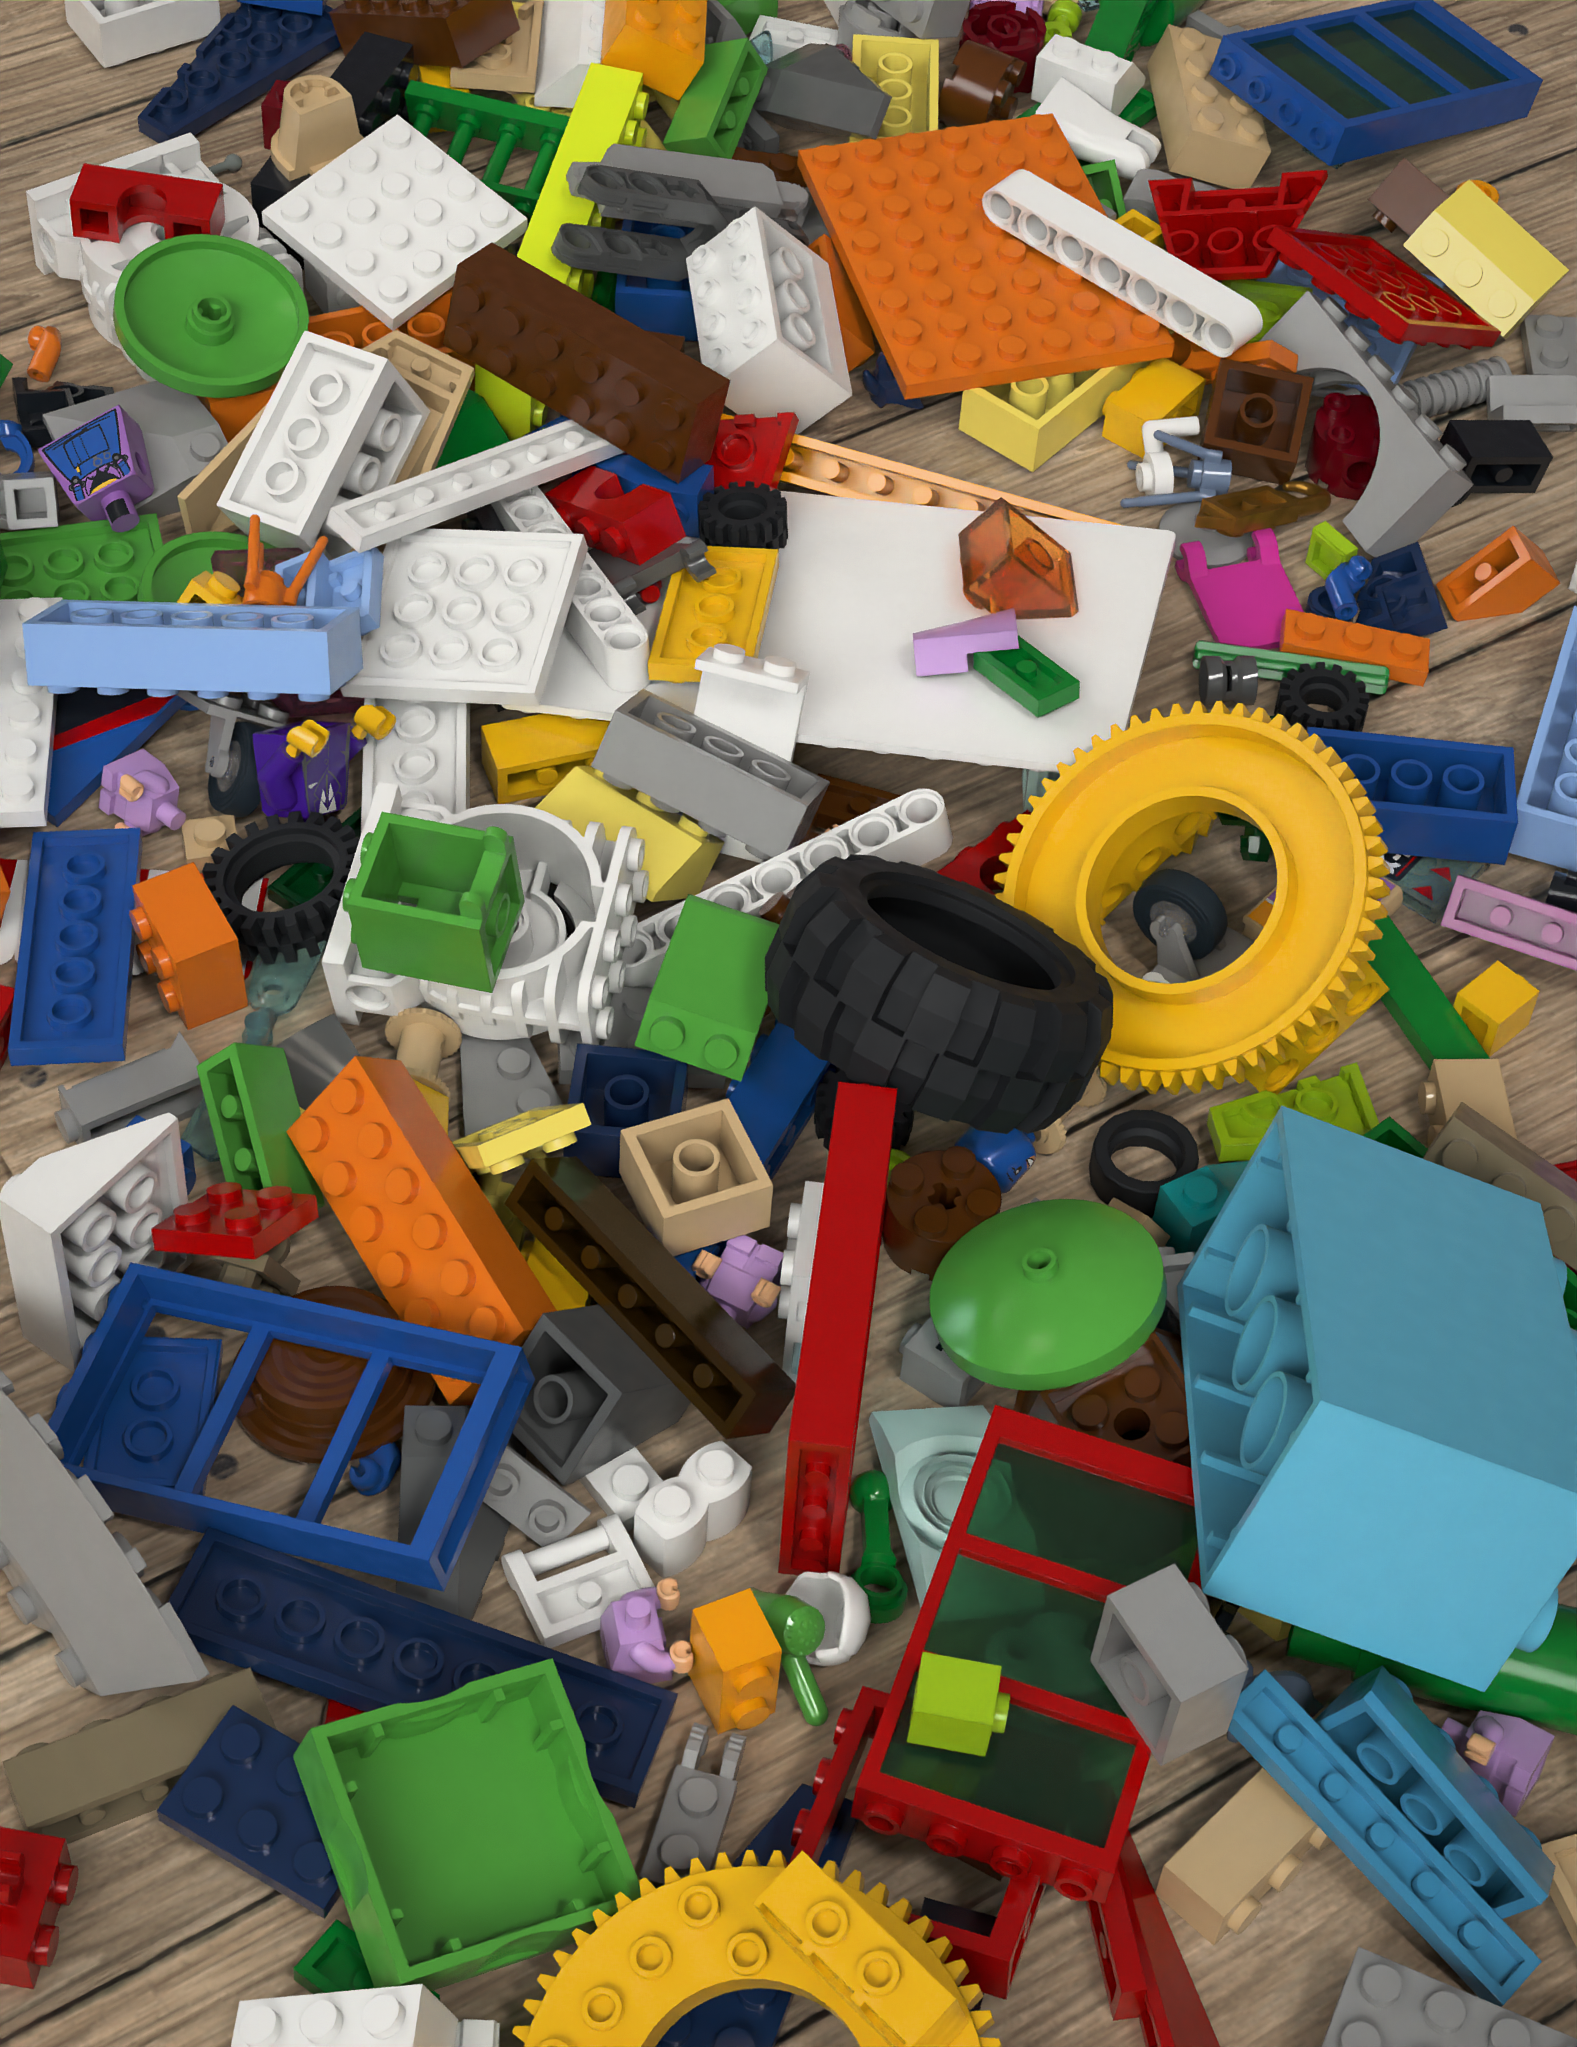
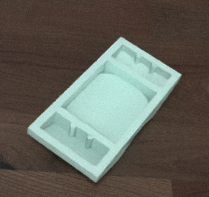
(927, 1468)

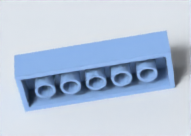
(193, 648)
(1549, 783)

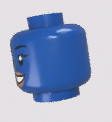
(1003, 1154)

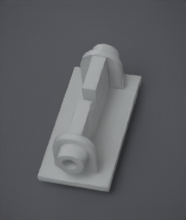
(533, 1500)

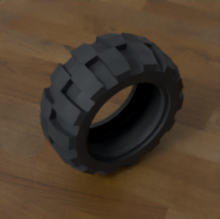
(938, 994)

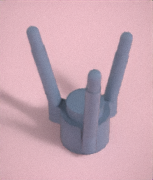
(1207, 476)

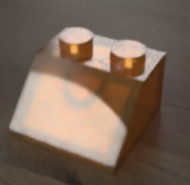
(1016, 566)

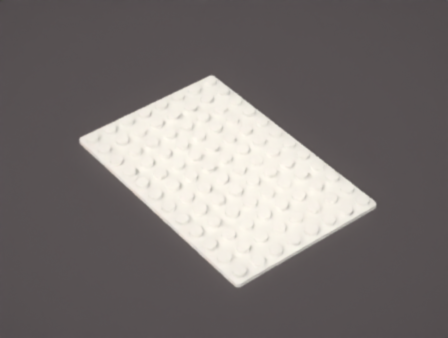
(873, 575)

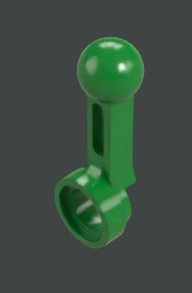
(871, 1498)

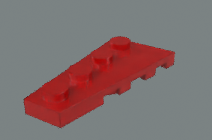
(752, 449)

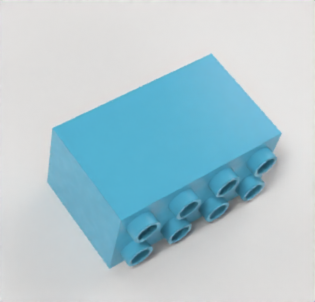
(1382, 1403)

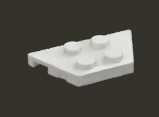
(797, 1271)

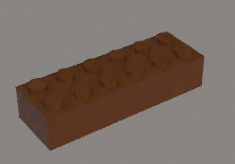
(585, 362)

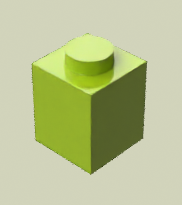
(957, 1704)

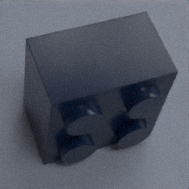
(620, 1092)

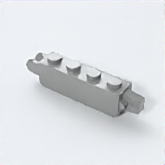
(725, 179)

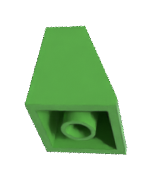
(710, 989)

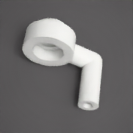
(1156, 471)

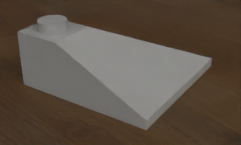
(176, 433)

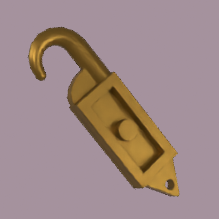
(1261, 508)

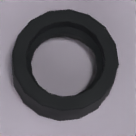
(1139, 1129)

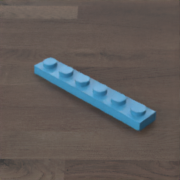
(1381, 1841)

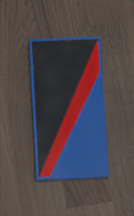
(95, 732)

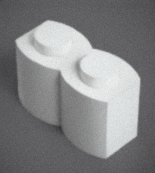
(691, 1509)

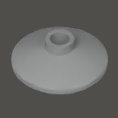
(1218, 548)

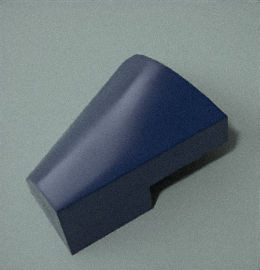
(1401, 594)

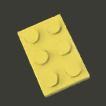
(538, 1129)

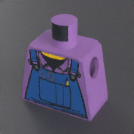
(103, 468)

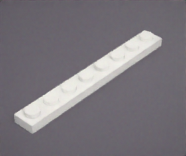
(467, 484)

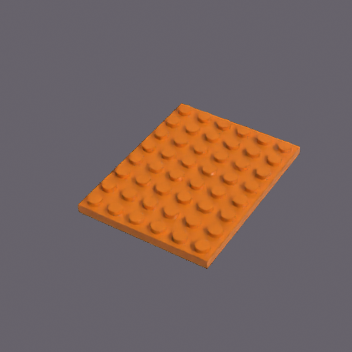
(949, 287)

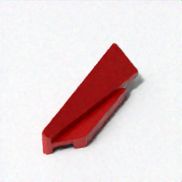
(1143, 1962)

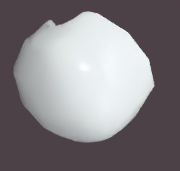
(844, 1612)

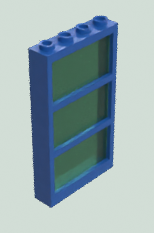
(1374, 78)

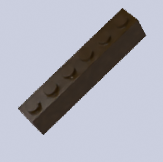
(651, 1297)

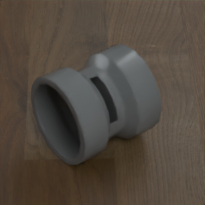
(1228, 680)

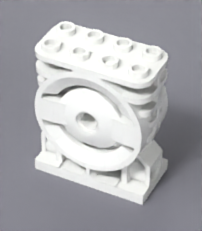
(100, 262)
(545, 976)

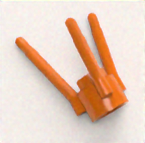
(266, 586)

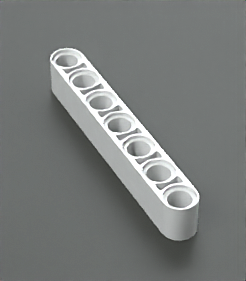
(1122, 263)
(598, 614)
(904, 829)

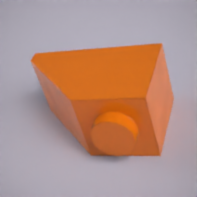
(1499, 579)

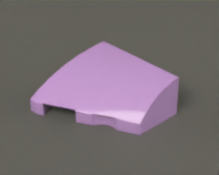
(946, 647)

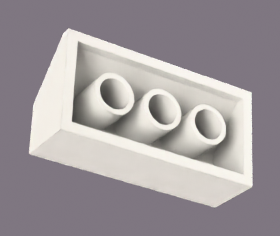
(567, 48)

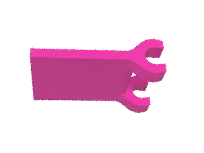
(1243, 599)

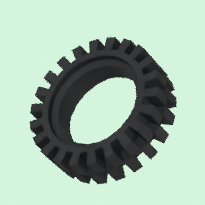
(265, 852)

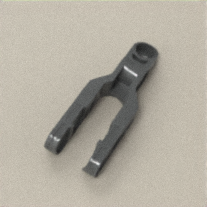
(639, 252)

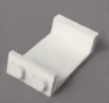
(754, 701)

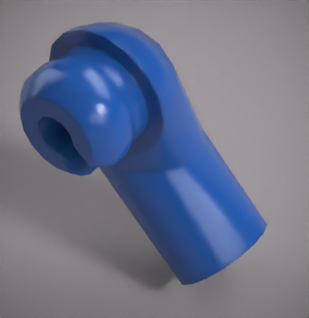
(1344, 583)
(376, 1470)

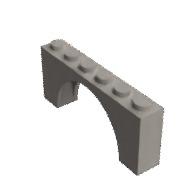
(1413, 471)

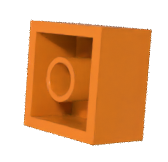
(188, 946)

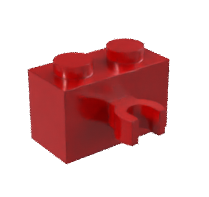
(33, 1886)

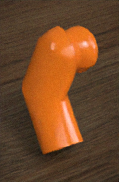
(47, 348)

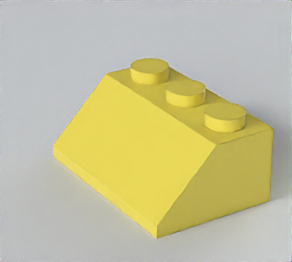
(1486, 258)
(675, 846)

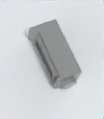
(143, 1087)

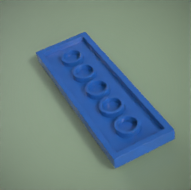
(76, 948)

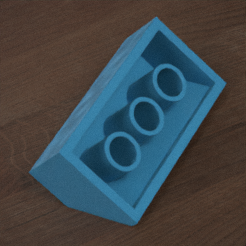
(1438, 1791)

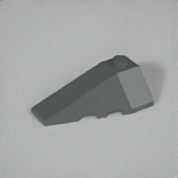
(822, 93)
(426, 1446)

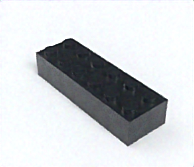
(377, 78)

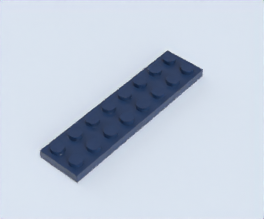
(390, 1649)

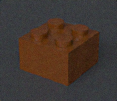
(1257, 419)

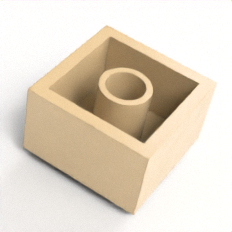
(695, 1177)

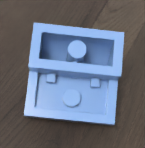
(342, 582)

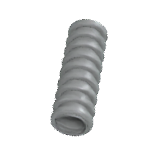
(1455, 387)

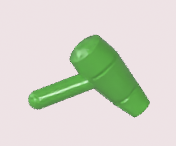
(799, 1633)

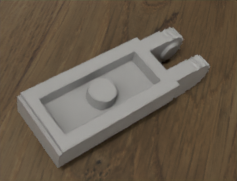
(694, 1809)

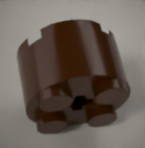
(980, 86)
(934, 1204)

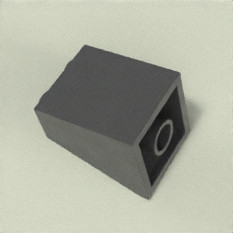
(591, 1393)

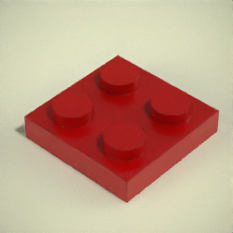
(235, 1221)

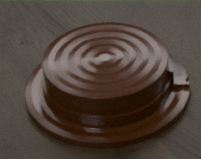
(306, 1390)

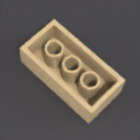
(1201, 121)

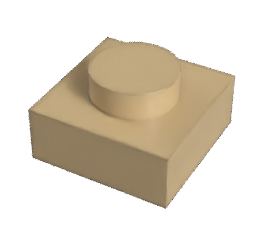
(204, 835)

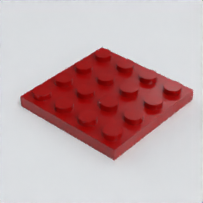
(1382, 288)

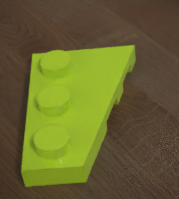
(1339, 1100)

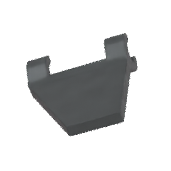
(632, 578)

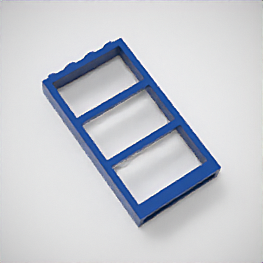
(266, 1315)

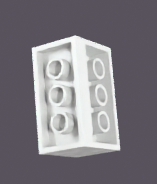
(769, 321)
(326, 437)

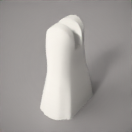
(1098, 133)

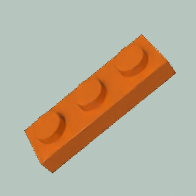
(1338, 639)

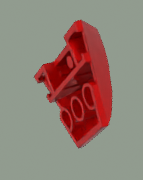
(1229, 228)

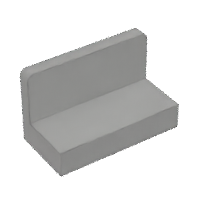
(1543, 399)

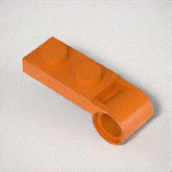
(1262, 353)

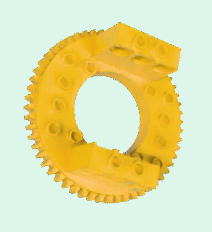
(1132, 809)
(758, 1930)

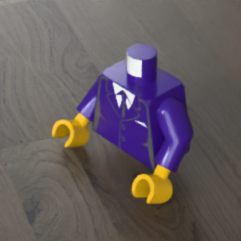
(308, 761)

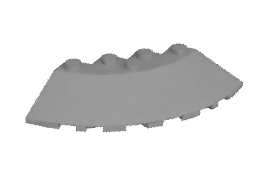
(76, 1573)

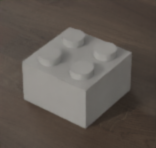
(1169, 1663)

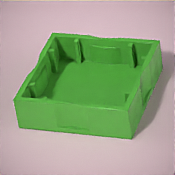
(465, 1828)

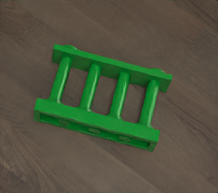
(494, 121)

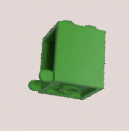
(463, 893)

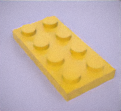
(718, 610)

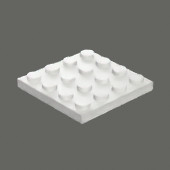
(392, 221)
(469, 616)

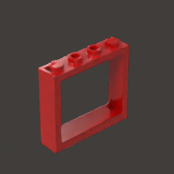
(990, 1959)

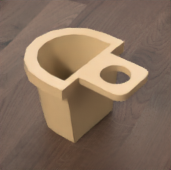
(314, 126)

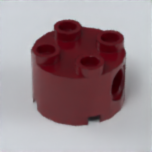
(1008, 31)
(1344, 444)

